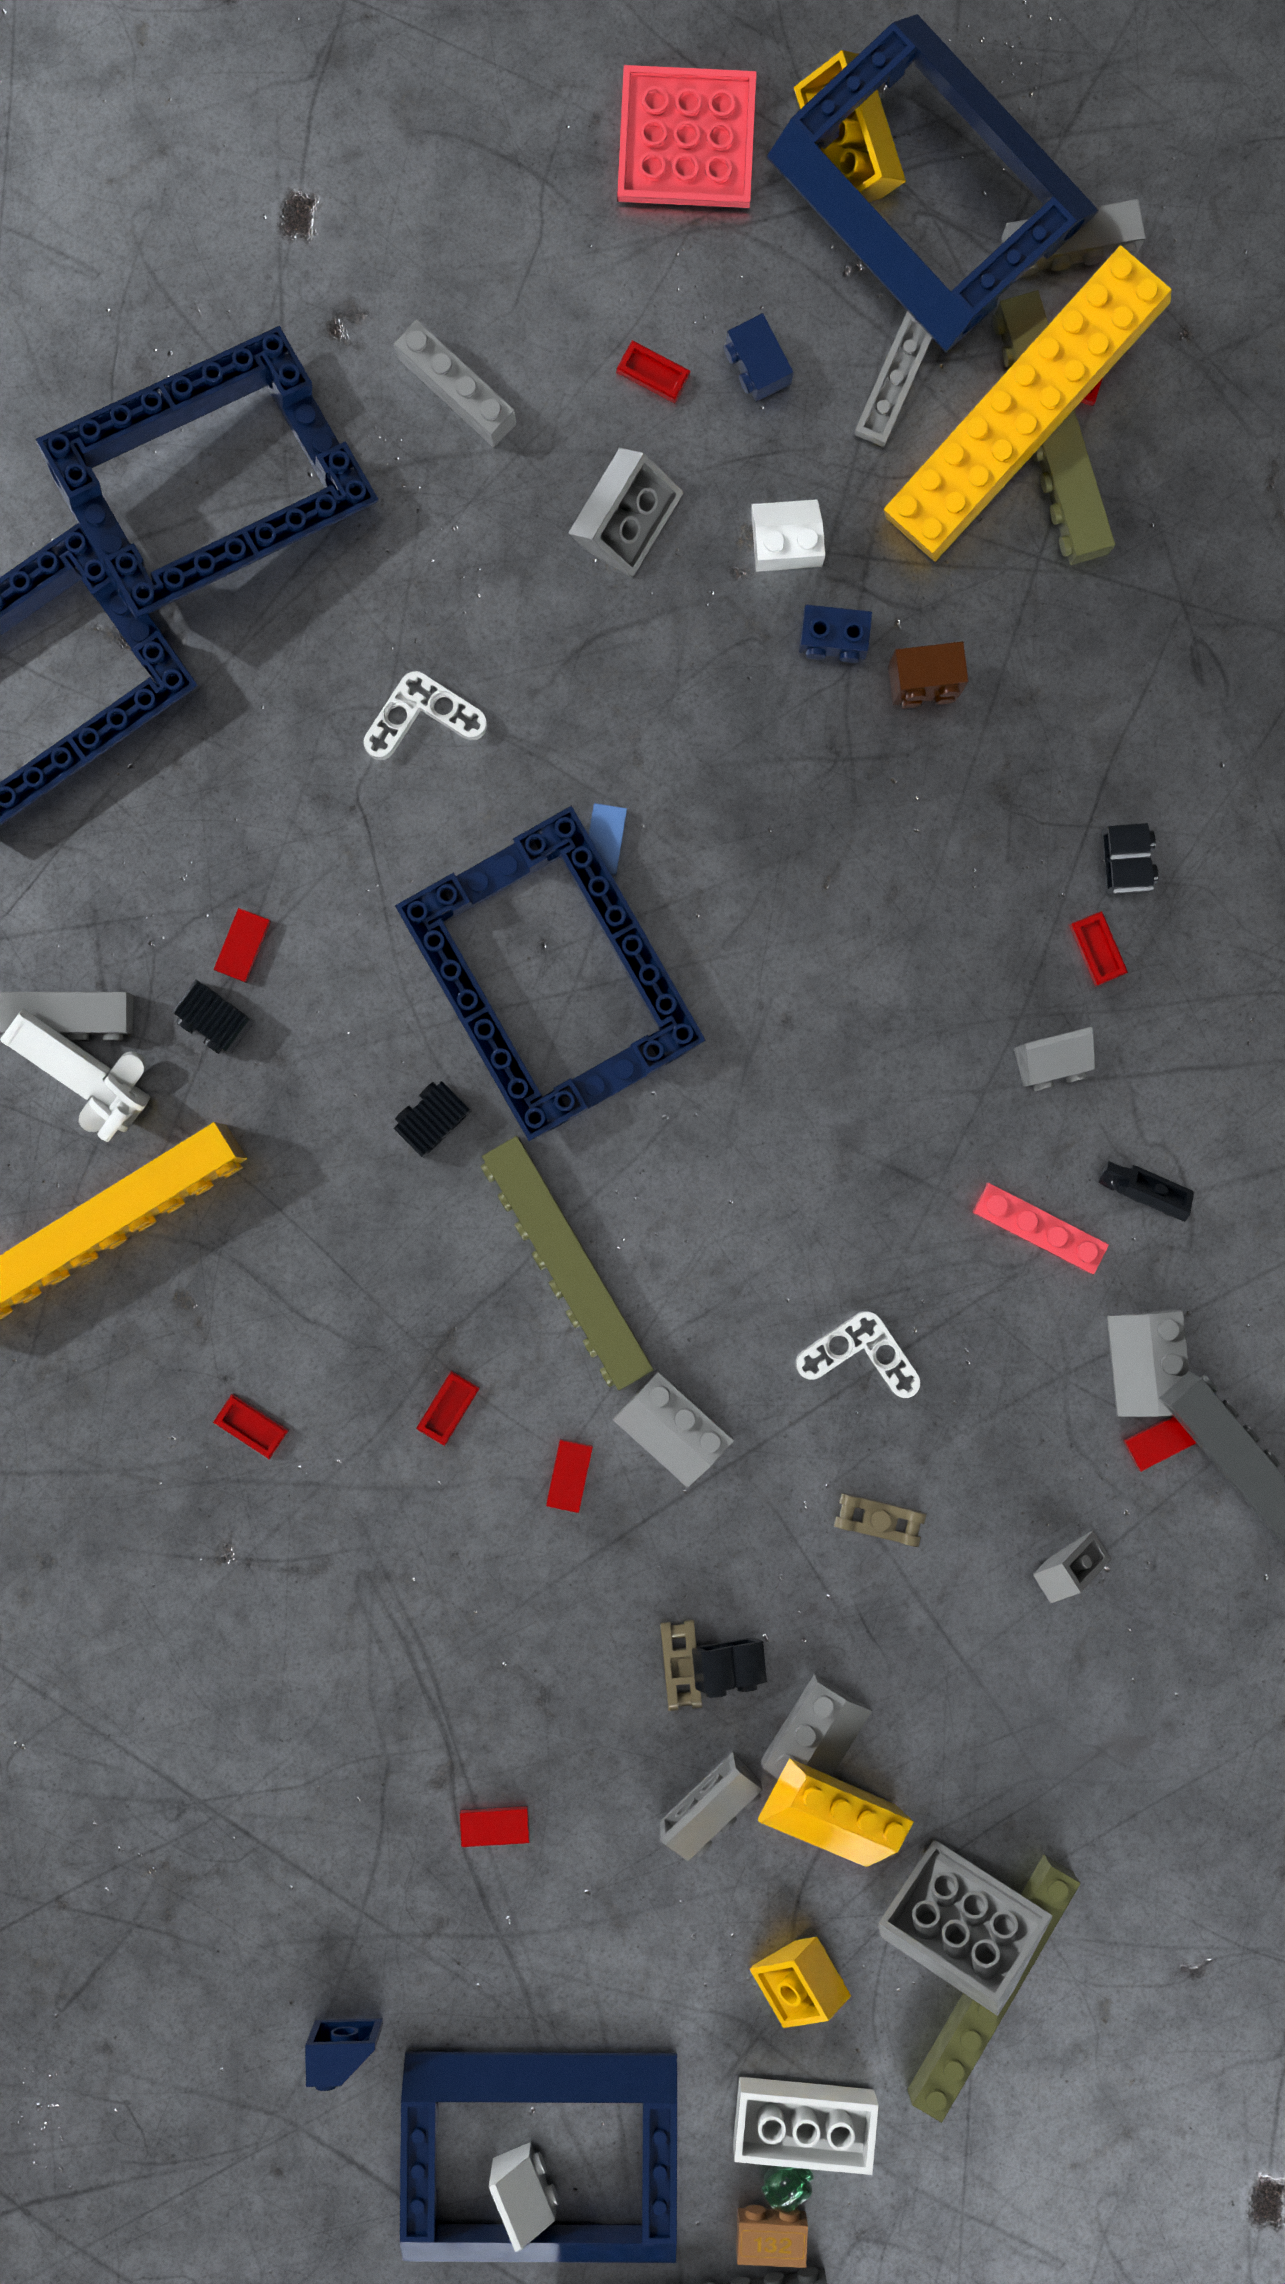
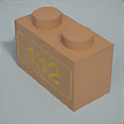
(771, 2237)

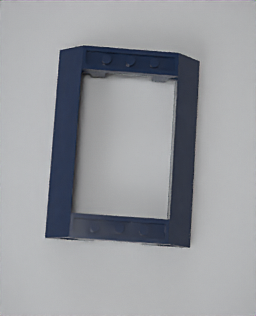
(798, 157)
(172, 403)
(33, 586)
(552, 839)
(538, 2079)

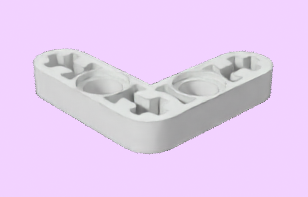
(413, 705)
(870, 1345)

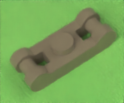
(880, 1519)
(679, 1665)

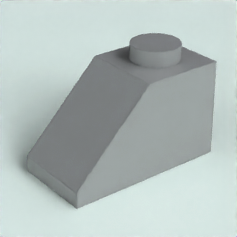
(1072, 1568)

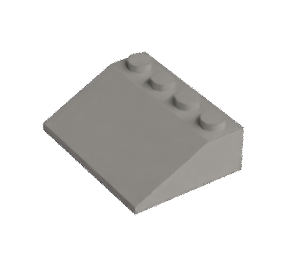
(965, 1926)

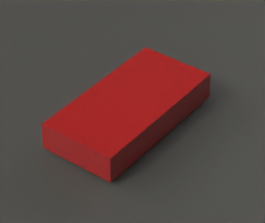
(653, 371)
(242, 945)
(1098, 948)
(448, 1408)
(251, 1426)
(1158, 1443)
(569, 1476)
(494, 1826)

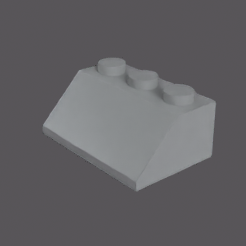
(626, 511)
(1146, 1360)
(673, 1429)
(817, 1729)
(710, 1808)

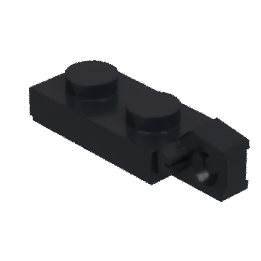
(1148, 1189)

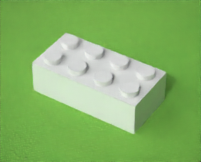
(805, 2125)

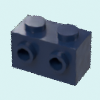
(758, 358)
(835, 633)

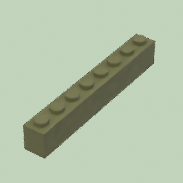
(1063, 456)
(567, 1263)
(972, 2024)

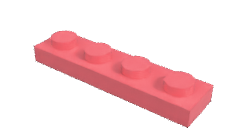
(1040, 1228)

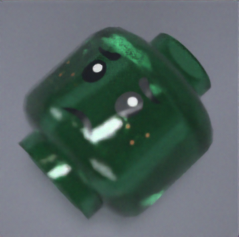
(787, 2187)

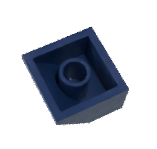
(338, 2050)

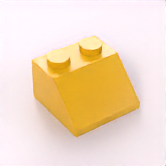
(801, 1983)

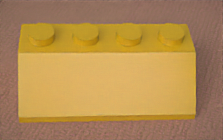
(865, 143)
(835, 1815)

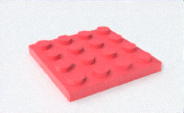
(686, 136)

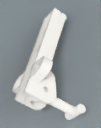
(111, 1092)

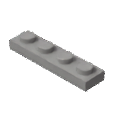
(893, 382)

